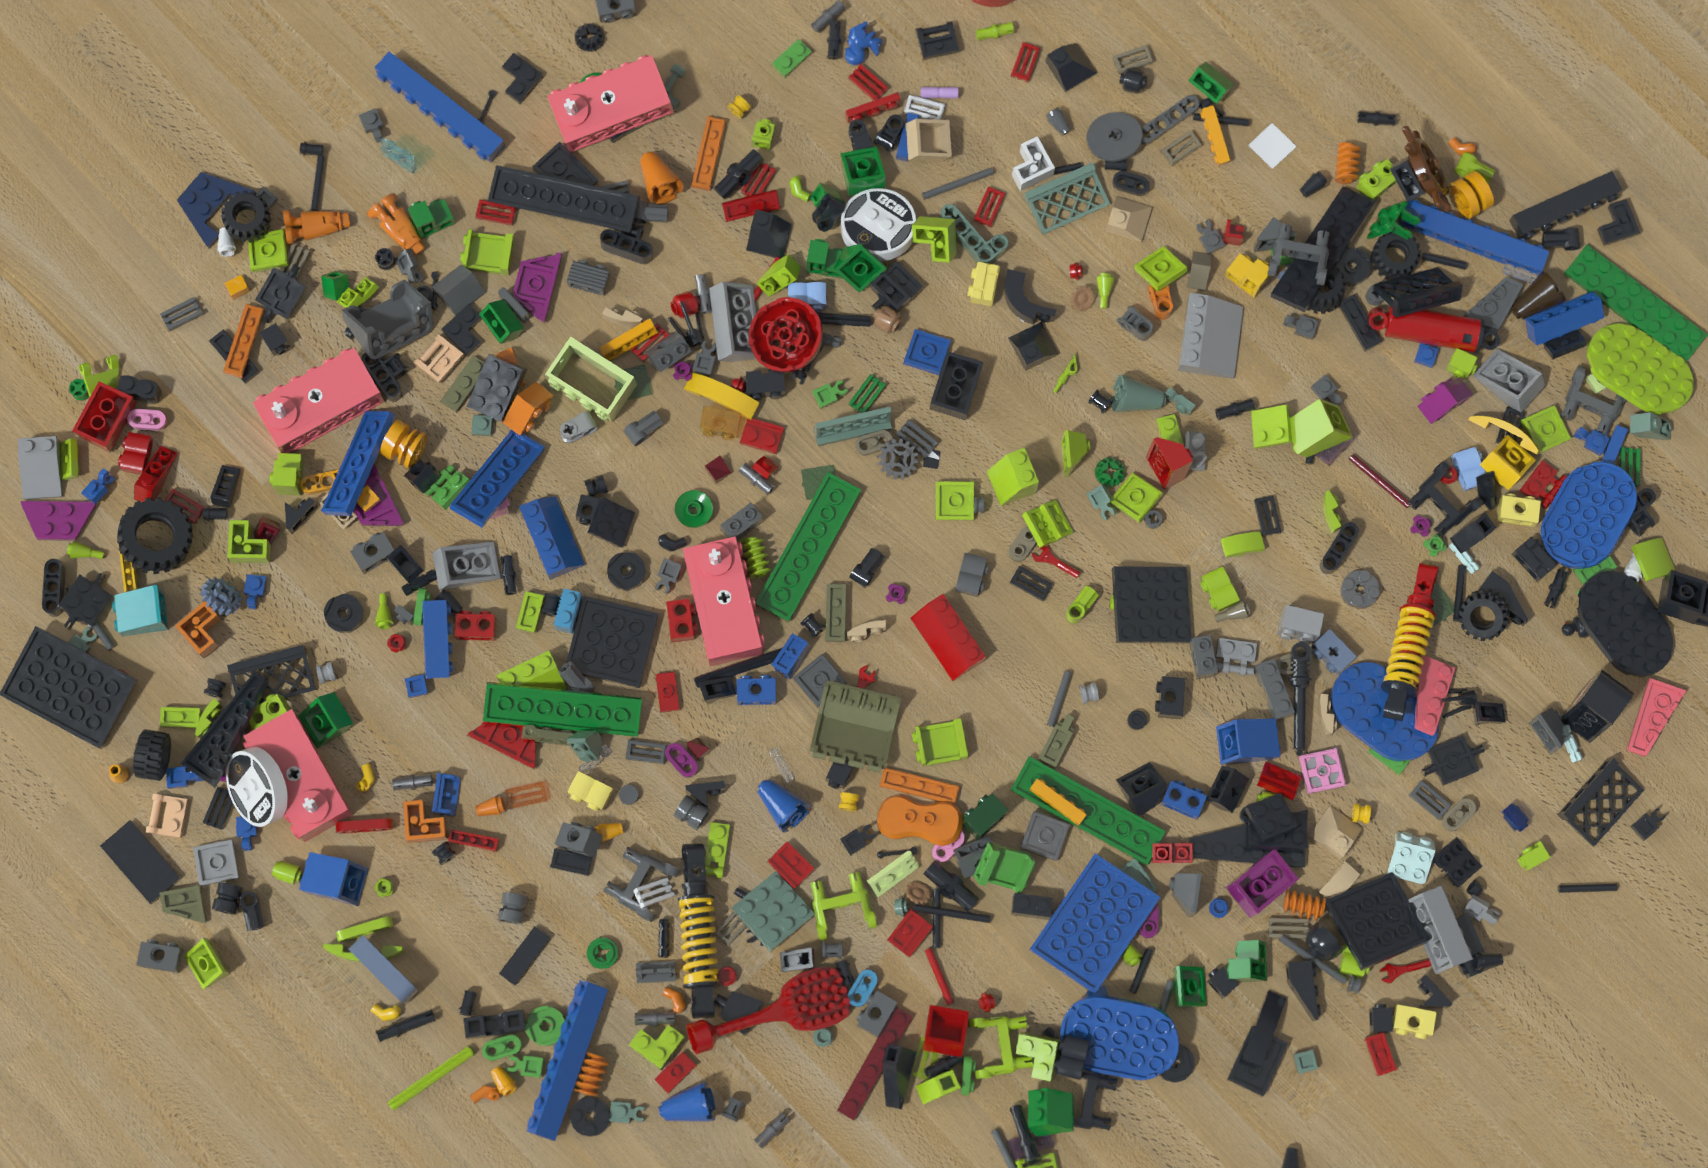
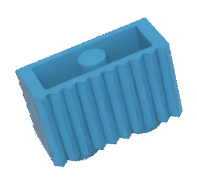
(568, 611)

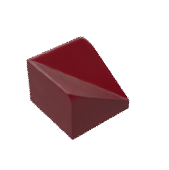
(717, 469)
(266, 529)
(698, 748)

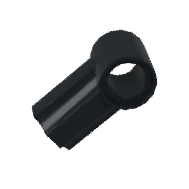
(1567, 239)
(865, 570)
(252, 913)

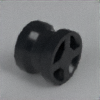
(385, 255)
(214, 688)
(444, 853)

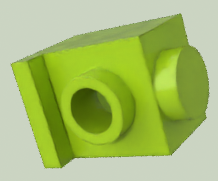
(763, 140)
(1533, 857)

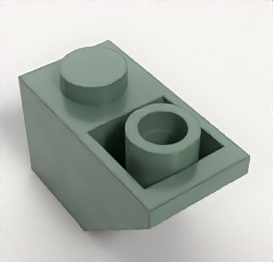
(1650, 426)
(586, 745)

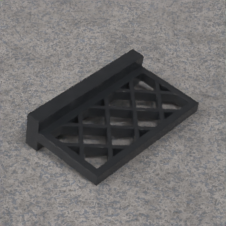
(1419, 299)
(272, 660)
(1587, 792)

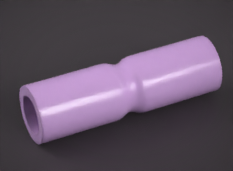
(943, 92)

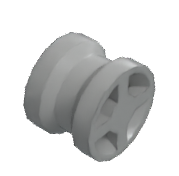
(326, 672)
(1089, 693)

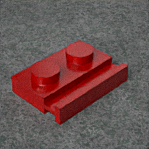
(762, 435)
(1279, 780)
(790, 865)
(909, 933)

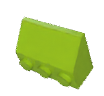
(535, 672)

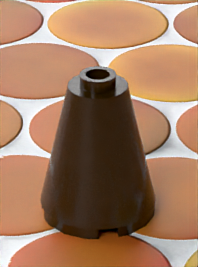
(1538, 297)

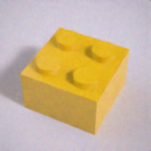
(1508, 462)

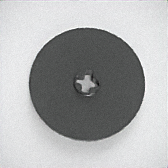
(1123, 127)

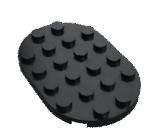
(1624, 624)

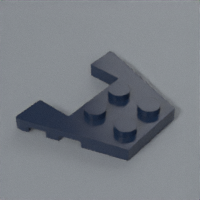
(203, 200)

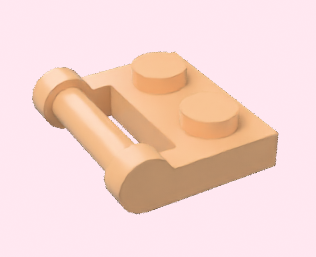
(442, 363)
(173, 817)

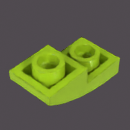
(360, 294)
(1330, 504)
(1242, 543)
(210, 711)

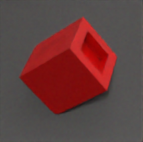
(1233, 233)

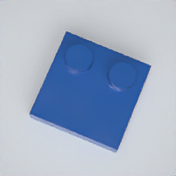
(926, 352)

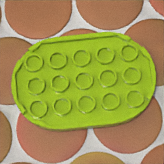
(1639, 369)

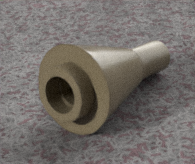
(1238, 611)

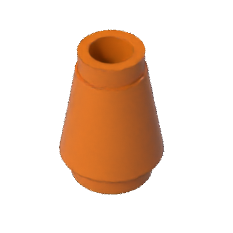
(493, 806)

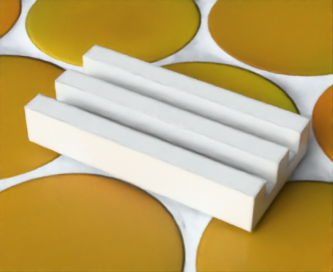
(924, 109)
(667, 888)

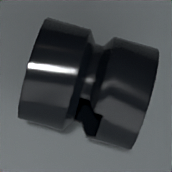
(227, 898)

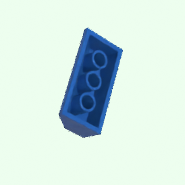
(551, 536)

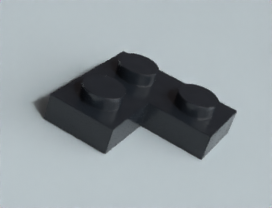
(525, 77)
(1623, 224)
(459, 330)

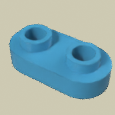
(862, 988)

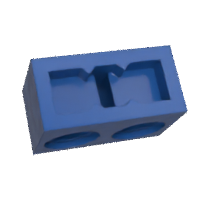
(1181, 805)

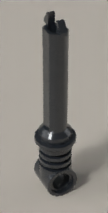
(1299, 681)

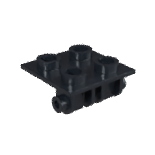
(1456, 862)

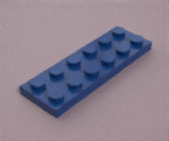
(357, 463)
(497, 478)

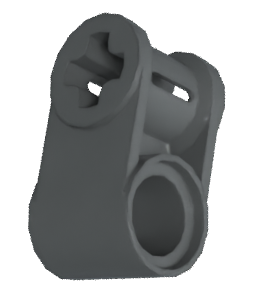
(1132, 321)

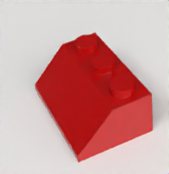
(104, 416)

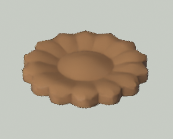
(1082, 298)
(918, 892)

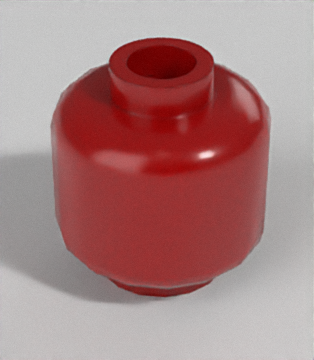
(690, 302)

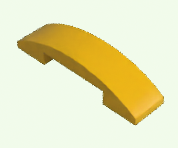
(722, 394)
(1526, 443)

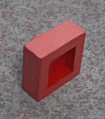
(765, 467)

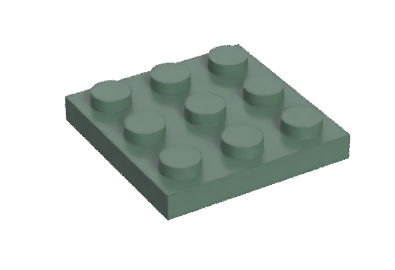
(773, 911)

